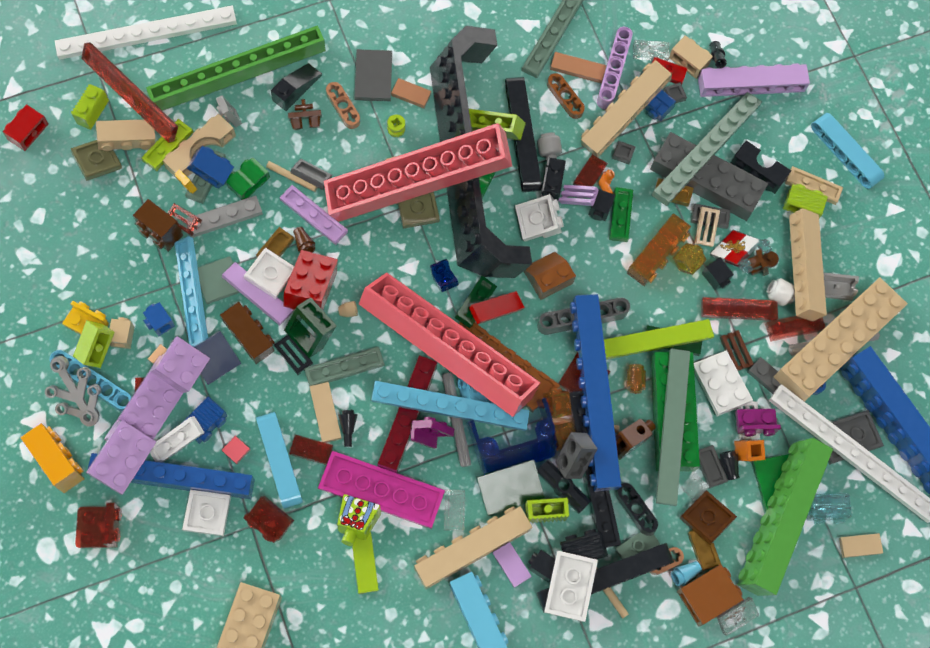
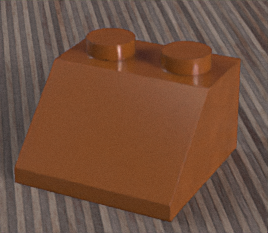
(550, 275)

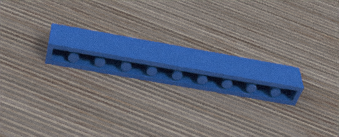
(596, 391)

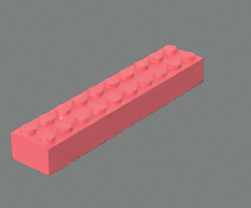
(418, 172)
(449, 344)

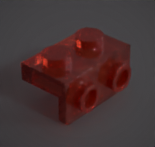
(268, 520)

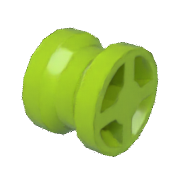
(398, 129)

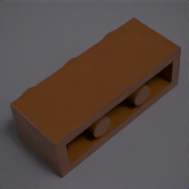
(248, 332)

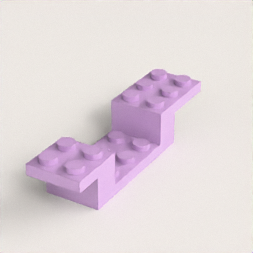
(145, 413)

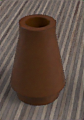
(303, 240)

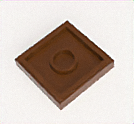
(708, 517)

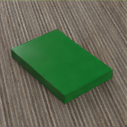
(767, 474)

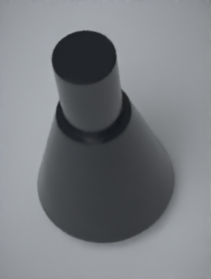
(348, 422)

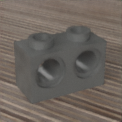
(576, 455)

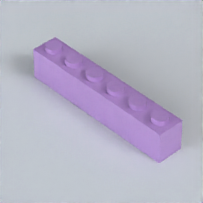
(754, 80)

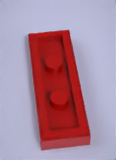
(496, 307)

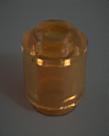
(636, 379)

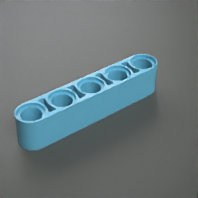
(847, 150)
(113, 399)
(279, 460)

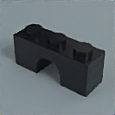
(747, 160)

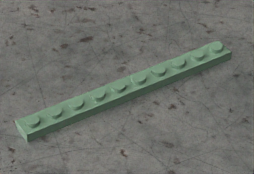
(706, 149)

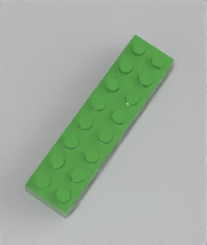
(785, 517)

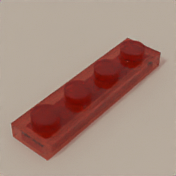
(739, 309)

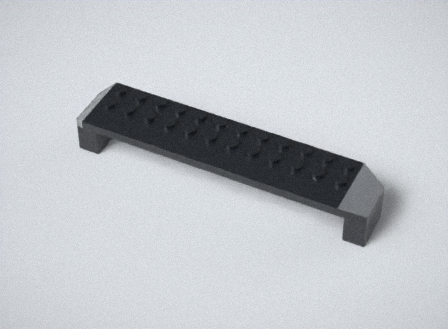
(475, 244)

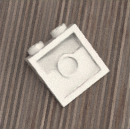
(539, 218)

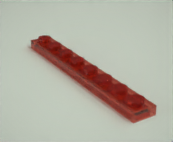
(129, 92)

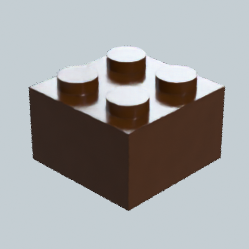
(157, 225)

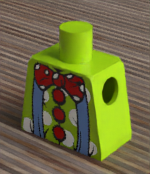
(357, 518)

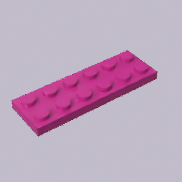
(393, 492)

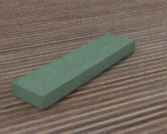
(344, 366)

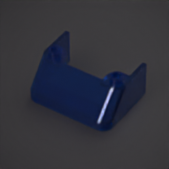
(539, 449)

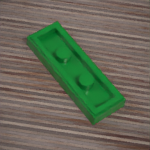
(621, 214)

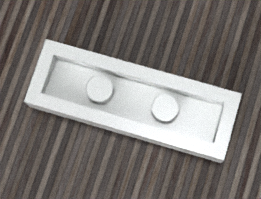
(176, 440)

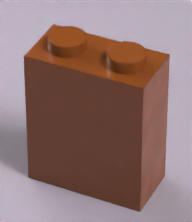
(710, 595)

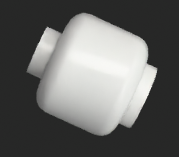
(781, 291)

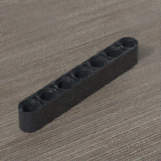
(524, 148)
(624, 570)

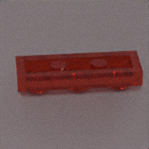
(792, 327)

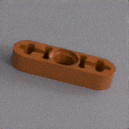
(565, 88)

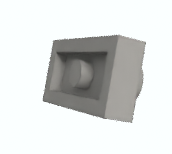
(228, 111)

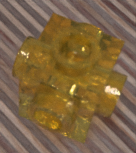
(689, 258)

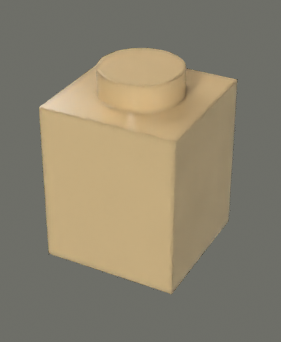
(123, 333)

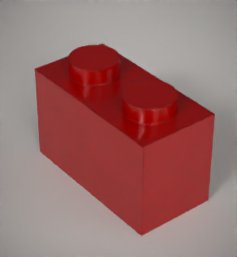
(25, 127)

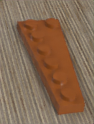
(546, 382)

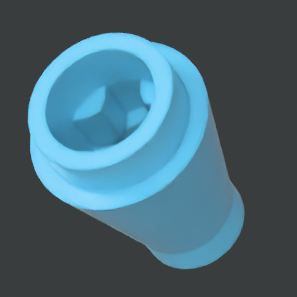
(683, 574)

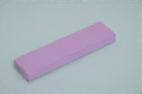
(313, 214)
(266, 303)

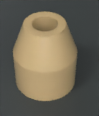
(348, 309)

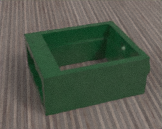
(321, 326)

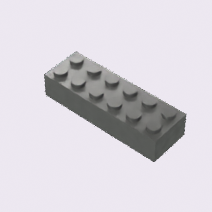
(716, 181)

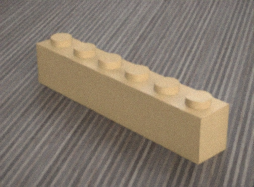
(626, 108)
(807, 265)
(472, 547)

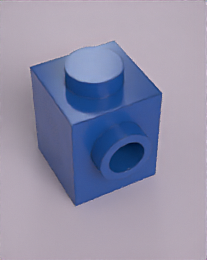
(157, 319)

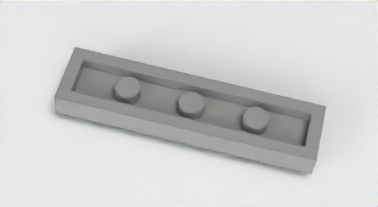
(227, 216)

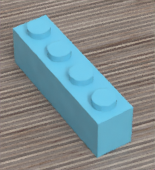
(477, 613)

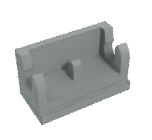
(840, 286)

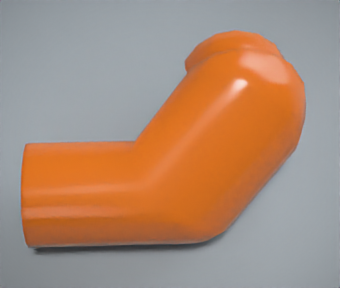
(605, 181)

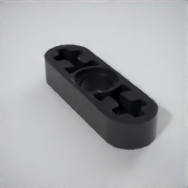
(650, 518)

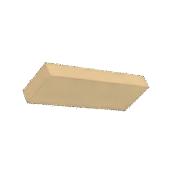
(813, 182)
(325, 412)

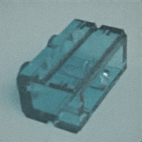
(830, 507)

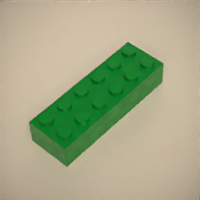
(690, 446)

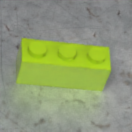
(511, 123)

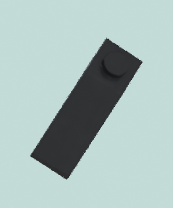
(294, 85)

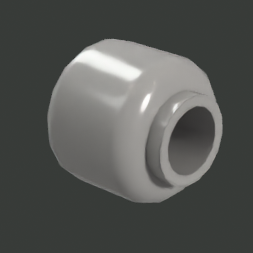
(549, 145)

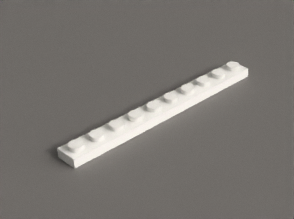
(147, 31)
(852, 452)

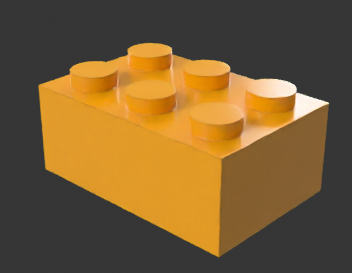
(53, 457)

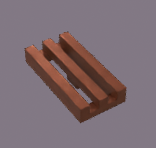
(737, 335)

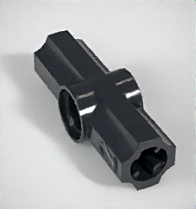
(553, 477)

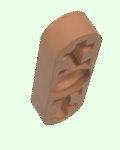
(342, 97)

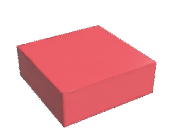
(235, 450)

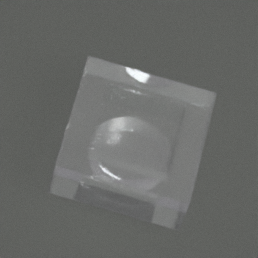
(694, 487)

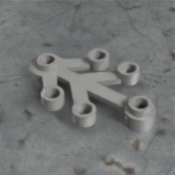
(75, 393)

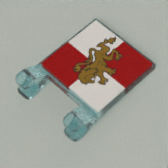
(738, 247)

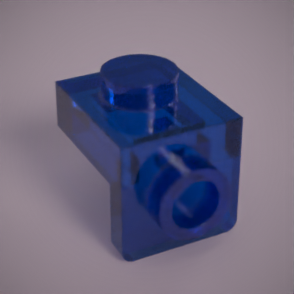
(443, 275)

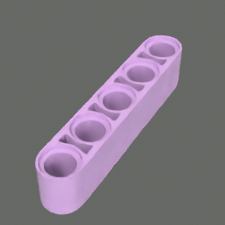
(615, 60)

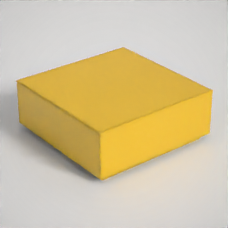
(185, 181)

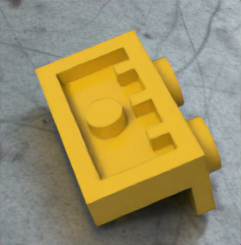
(79, 314)

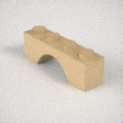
(214, 132)

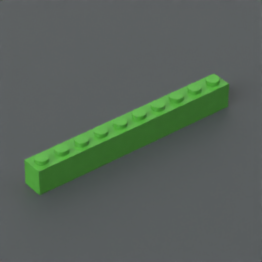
(237, 68)

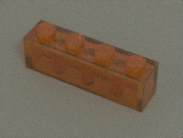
(659, 249)

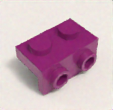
(428, 430)

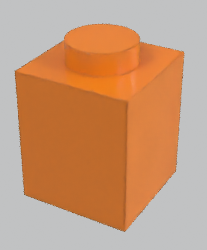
(750, 450)

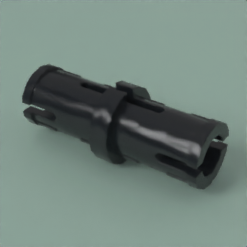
(718, 54)

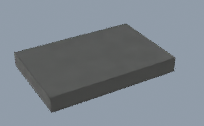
(373, 75)
(861, 429)

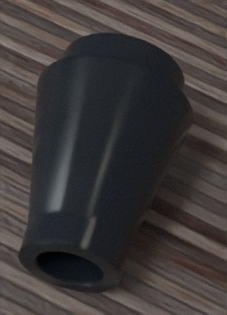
(729, 462)

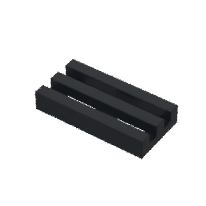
(302, 366)

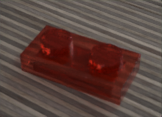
(311, 449)

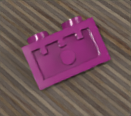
(756, 422)

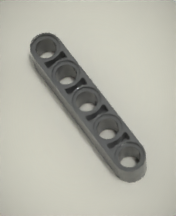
(558, 325)

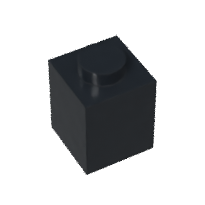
(602, 205)
(718, 274)
(542, 565)

